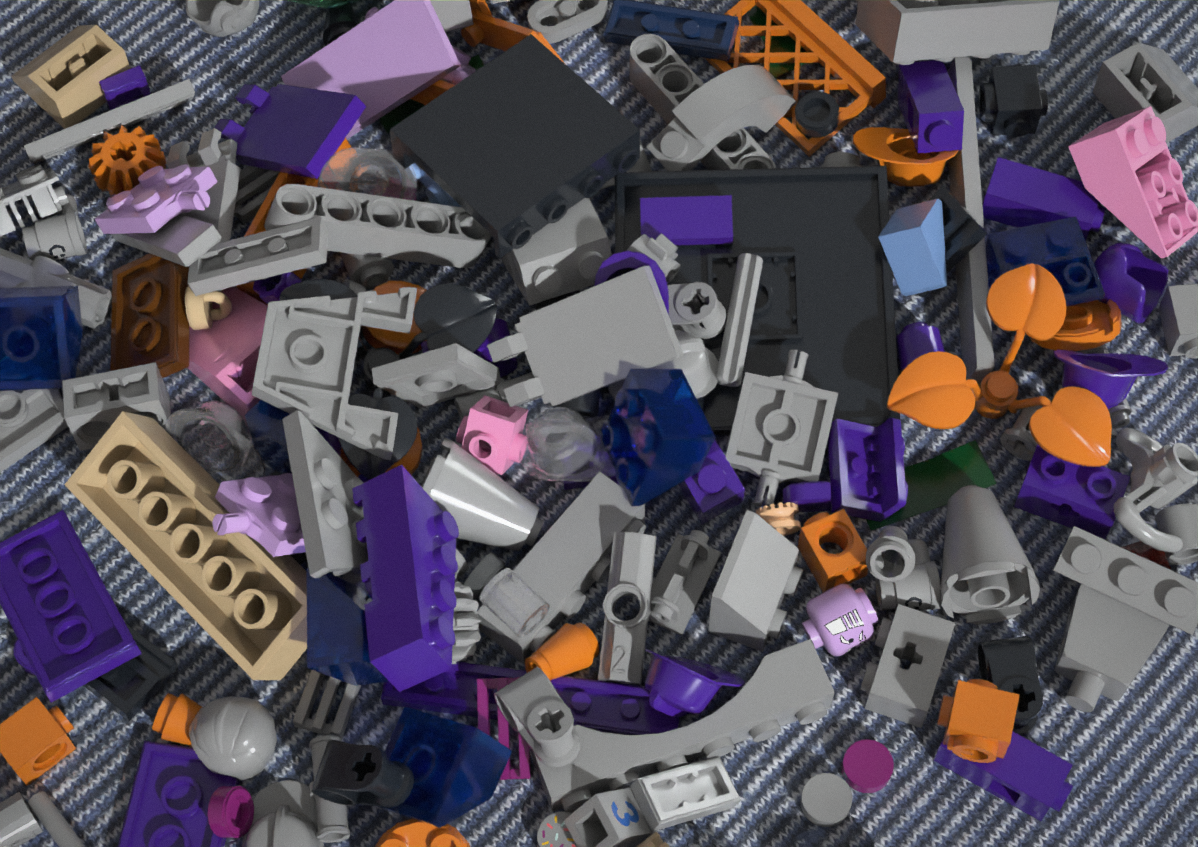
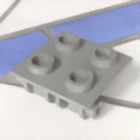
(32, 182)

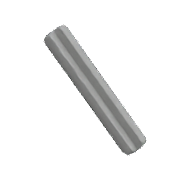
(739, 320)

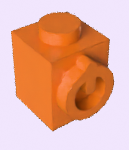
(978, 720)

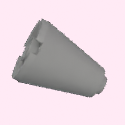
(480, 501)
(983, 561)

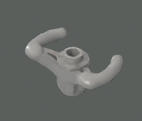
(1157, 479)

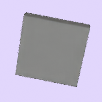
(436, 376)

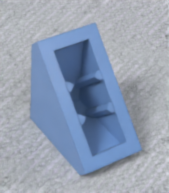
(916, 247)

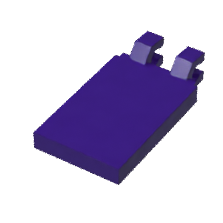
(291, 127)

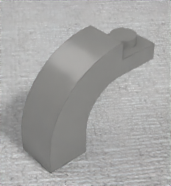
(716, 110)

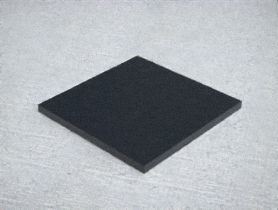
(820, 278)

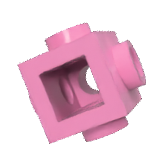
(494, 433)

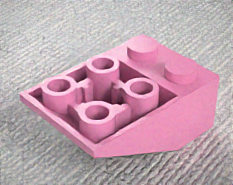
(1137, 179)
(229, 351)

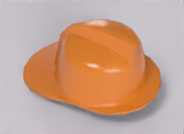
(898, 153)

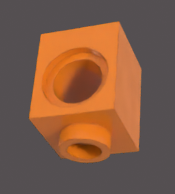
(833, 568)
(35, 740)

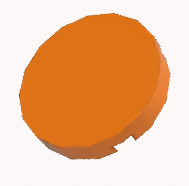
(1086, 327)

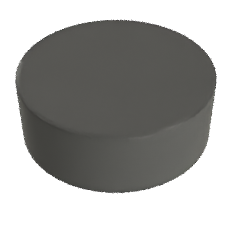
(483, 573)

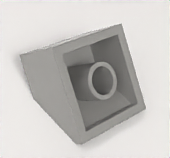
(754, 584)

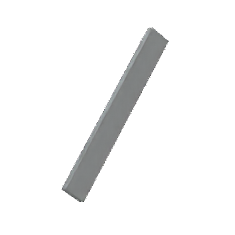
(972, 269)

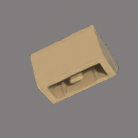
(69, 72)

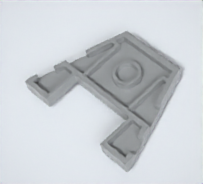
(311, 358)

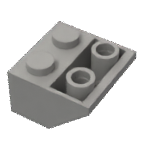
(1147, 78)

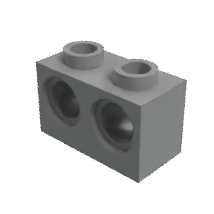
(98, 400)

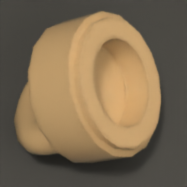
(200, 308)

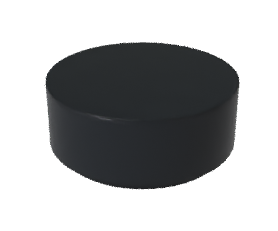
(817, 114)

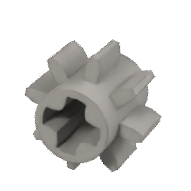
(659, 250)

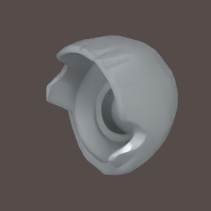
(234, 736)

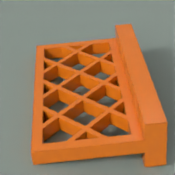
(822, 47)

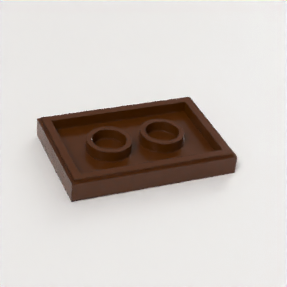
(150, 315)

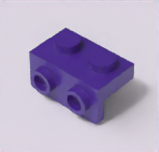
(867, 468)

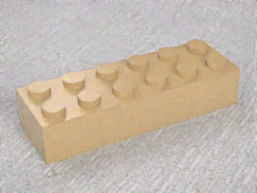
(163, 514)

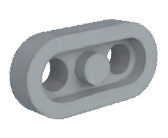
(565, 16)

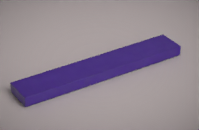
(593, 703)

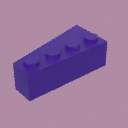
(407, 578)

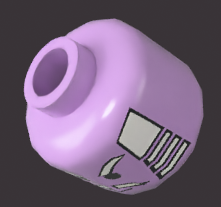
(840, 619)

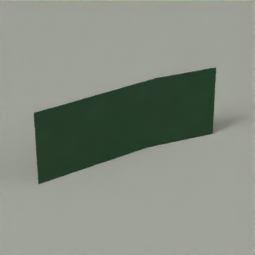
(939, 478)

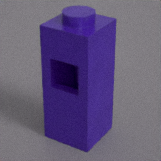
(930, 107)
(1032, 196)
(1024, 778)

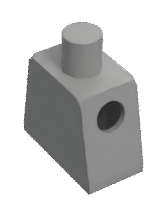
(1104, 647)

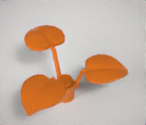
(938, 396)

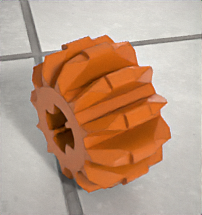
(124, 159)

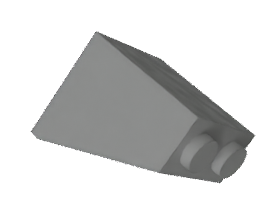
(560, 255)

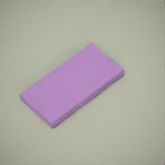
(381, 59)

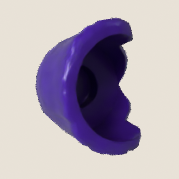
(1131, 280)

